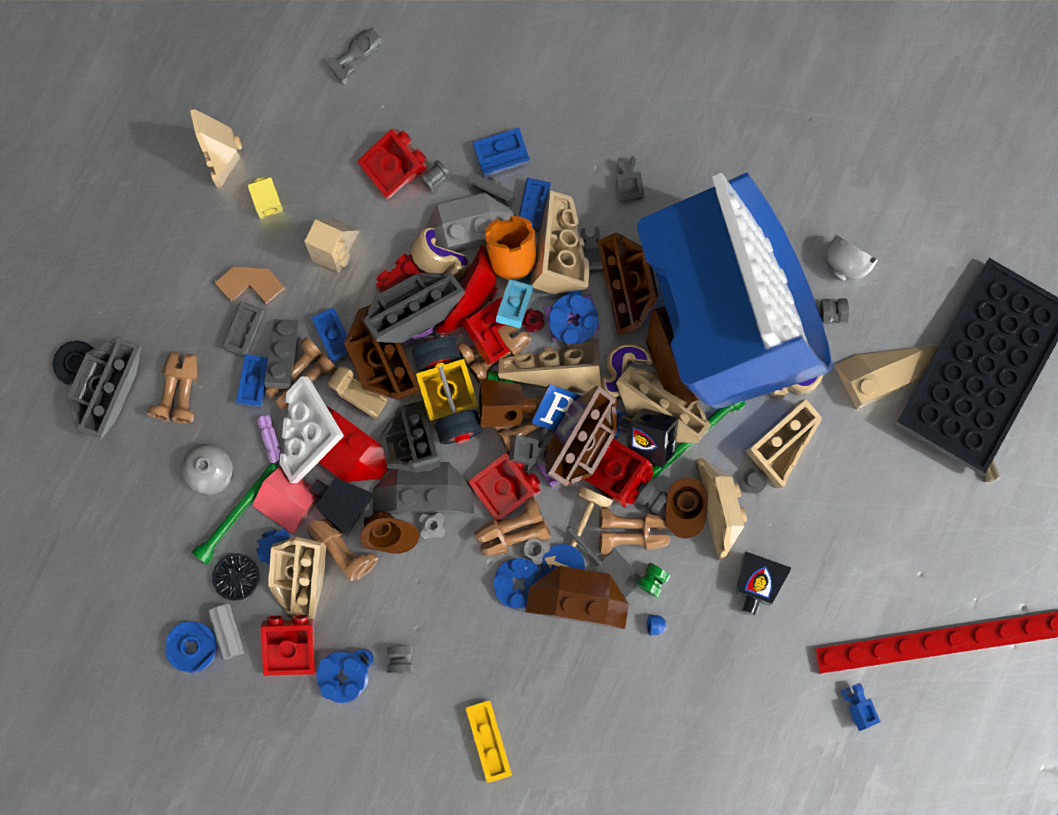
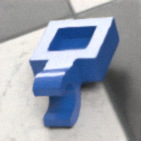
(862, 710)

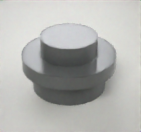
(754, 480)

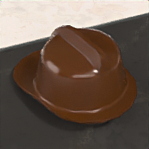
(686, 507)
(388, 534)

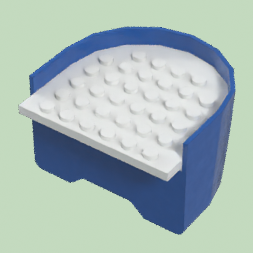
(734, 294)

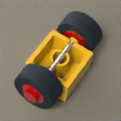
(447, 390)

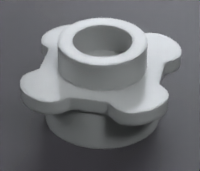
(438, 530)
(536, 557)

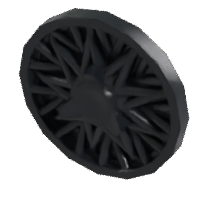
(69, 359)
(235, 577)

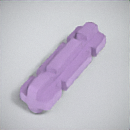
(269, 438)

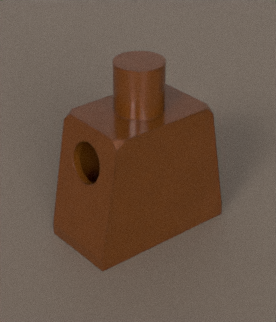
(503, 404)

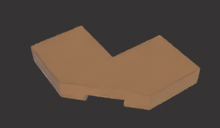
(239, 279)

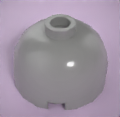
(849, 260)
(207, 469)

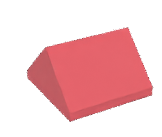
(285, 501)

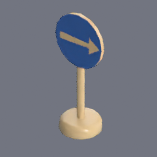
(566, 554)

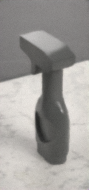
(359, 48)

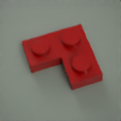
(483, 332)

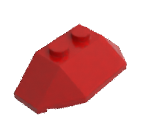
(479, 289)
(355, 455)

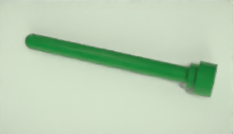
(713, 419)
(205, 550)

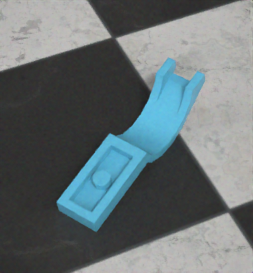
(515, 301)

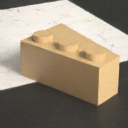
(782, 443)

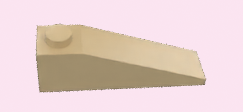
(218, 145)
(559, 249)
(570, 367)
(882, 373)

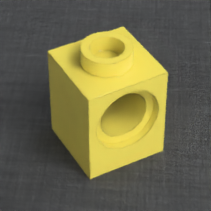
(265, 197)

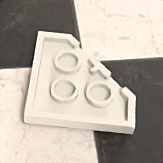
(307, 430)

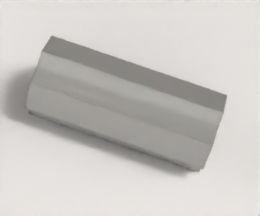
(225, 632)

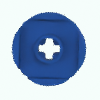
(559, 316)
(503, 582)
(192, 632)
(330, 685)

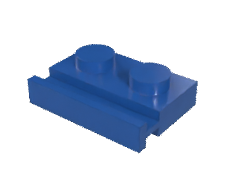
(501, 152)

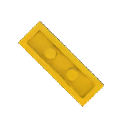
(488, 741)

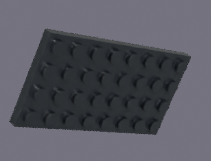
(984, 367)

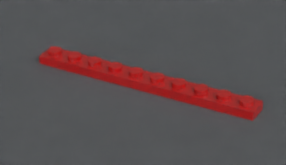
(937, 642)

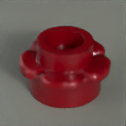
(535, 326)

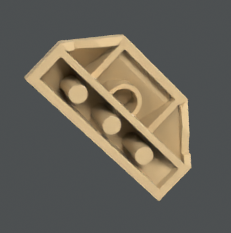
(644, 391)
(723, 508)
(297, 575)

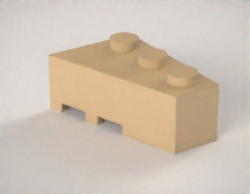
(330, 243)

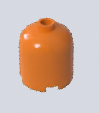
(511, 247)

